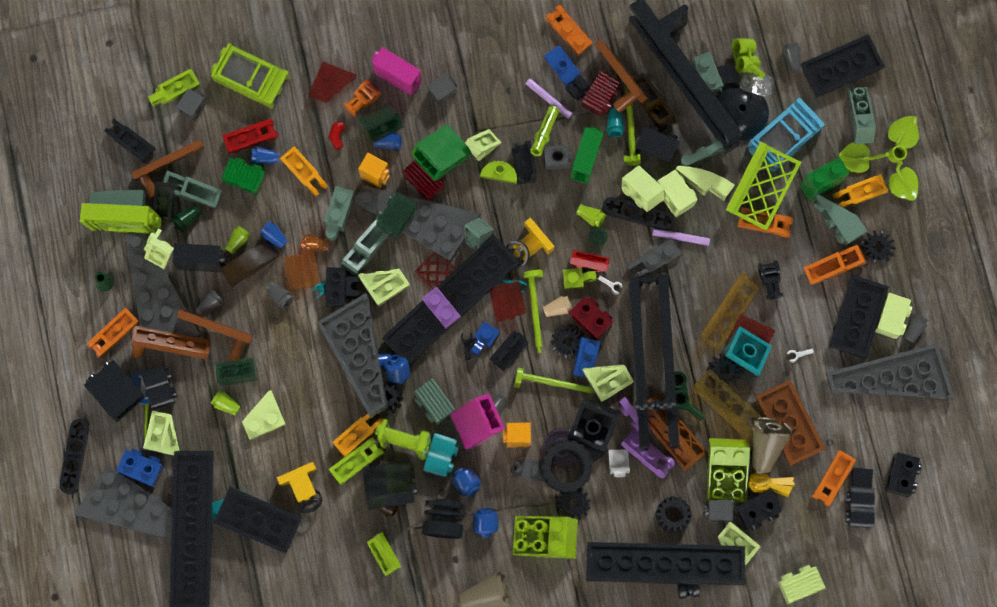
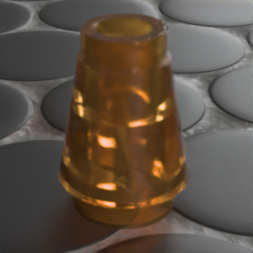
(313, 243)

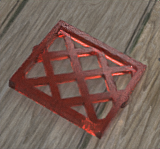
(427, 262)

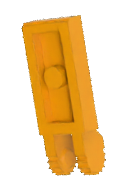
(302, 169)
(862, 191)
(355, 435)

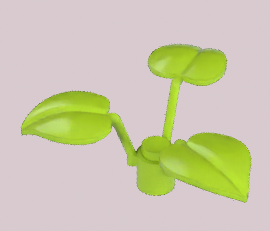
(906, 135)

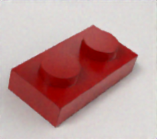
(595, 262)

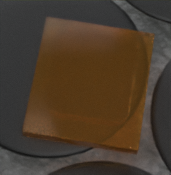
(301, 271)

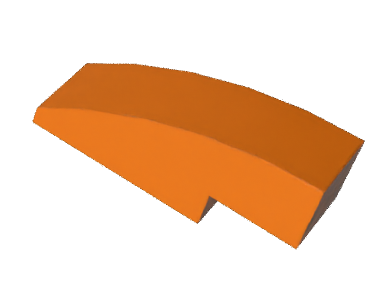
(835, 265)

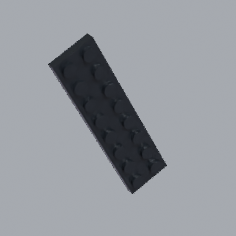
(462, 289)
(192, 529)
(665, 563)

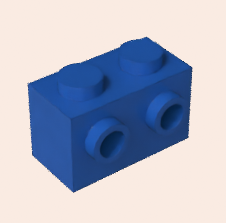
(140, 468)

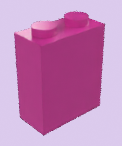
(396, 71)
(477, 421)

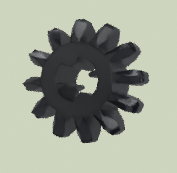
(394, 398)

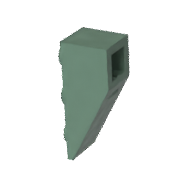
(861, 115)
(844, 223)
(477, 233)

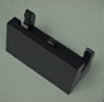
(524, 163)

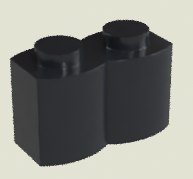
(158, 387)
(861, 507)

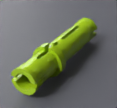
(542, 136)

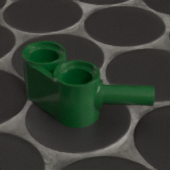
(681, 390)

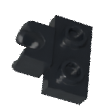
(339, 287)

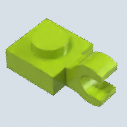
(574, 278)

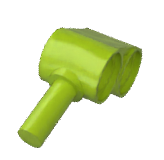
(744, 61)

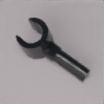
(467, 345)

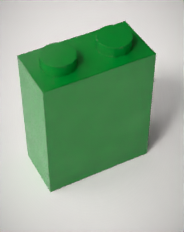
(441, 152)
(587, 155)
(824, 179)

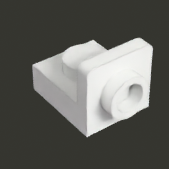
(619, 462)

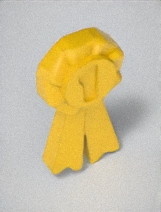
(762, 483)

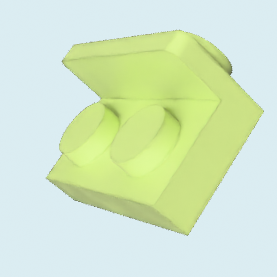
(157, 251)

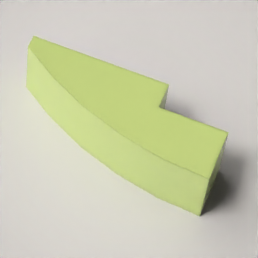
(706, 181)

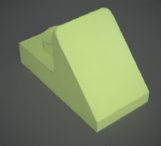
(482, 144)

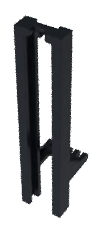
(659, 38)
(670, 402)

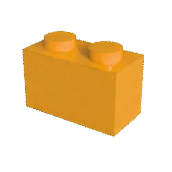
(374, 171)
(517, 435)

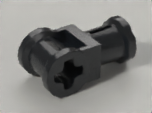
(771, 278)

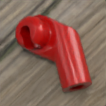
(334, 134)

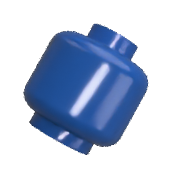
(397, 370)
(466, 482)
(485, 522)

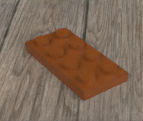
(786, 407)

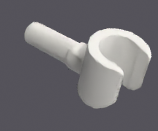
(610, 284)
(799, 354)

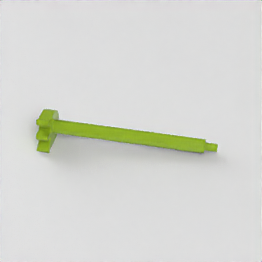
(633, 159)
(531, 275)
(553, 382)

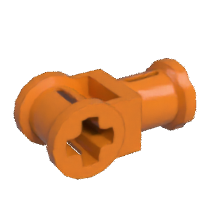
(363, 96)

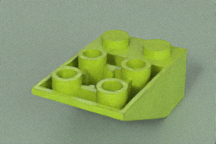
(728, 469)
(545, 537)

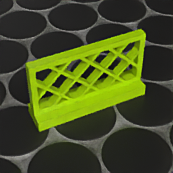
(751, 174)

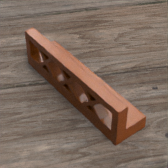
(659, 425)

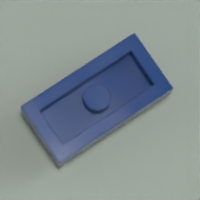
(585, 356)

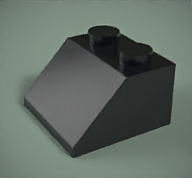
(594, 424)

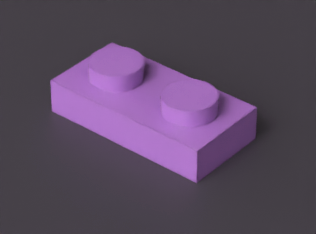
(441, 307)
(627, 409)

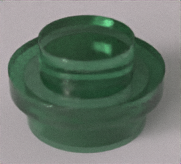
(597, 236)

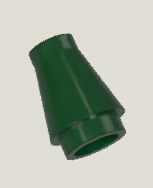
(186, 218)
(106, 284)

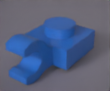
(485, 337)

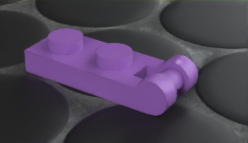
(650, 457)

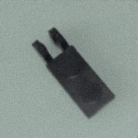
(131, 141)

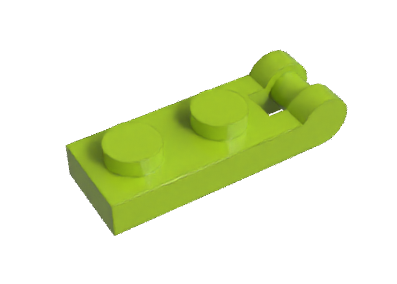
(355, 461)

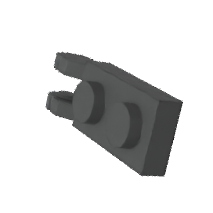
(656, 258)

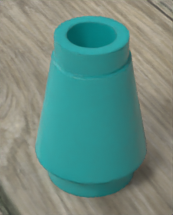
(615, 123)

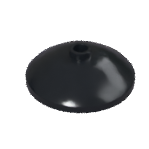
(756, 111)

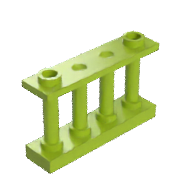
(418, 443)

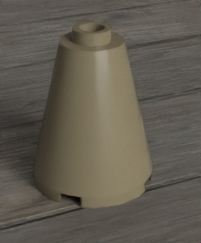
(768, 443)
(488, 593)

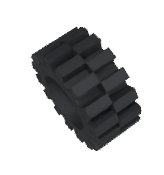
(685, 514)

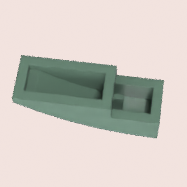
(193, 190)
(118, 197)
(364, 250)

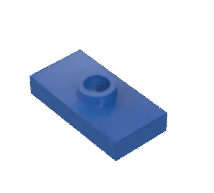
(562, 65)

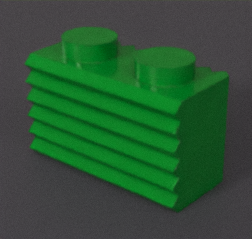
(244, 176)

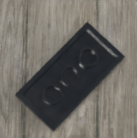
(842, 65)
(858, 316)
(257, 519)

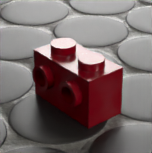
(591, 318)

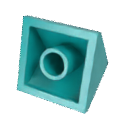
(747, 350)

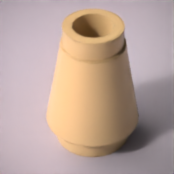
(558, 307)

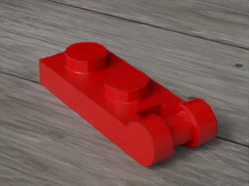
(250, 136)

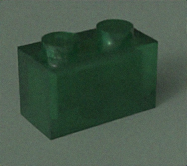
(380, 122)
(396, 215)
(236, 372)

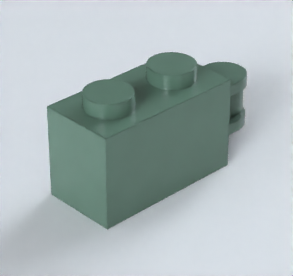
(338, 212)

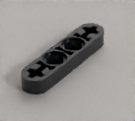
(637, 217)
(74, 456)

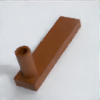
(634, 90)
(143, 173)
(241, 337)
(168, 342)

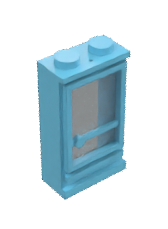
(788, 132)

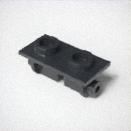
(509, 350)

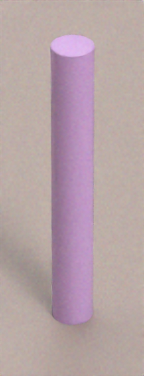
(547, 97)
(681, 236)

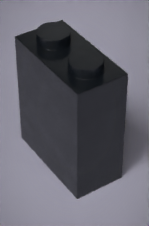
(199, 257)
(114, 390)
(389, 484)

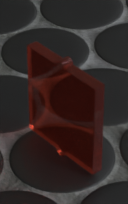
(508, 301)

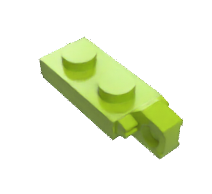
(174, 88)

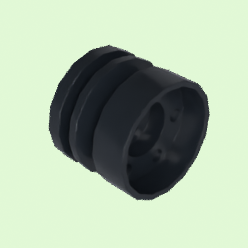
(443, 519)

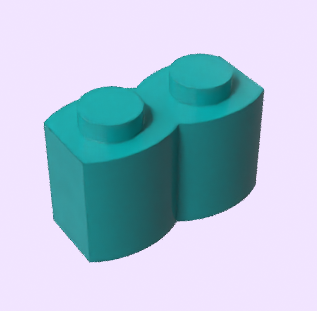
(440, 455)

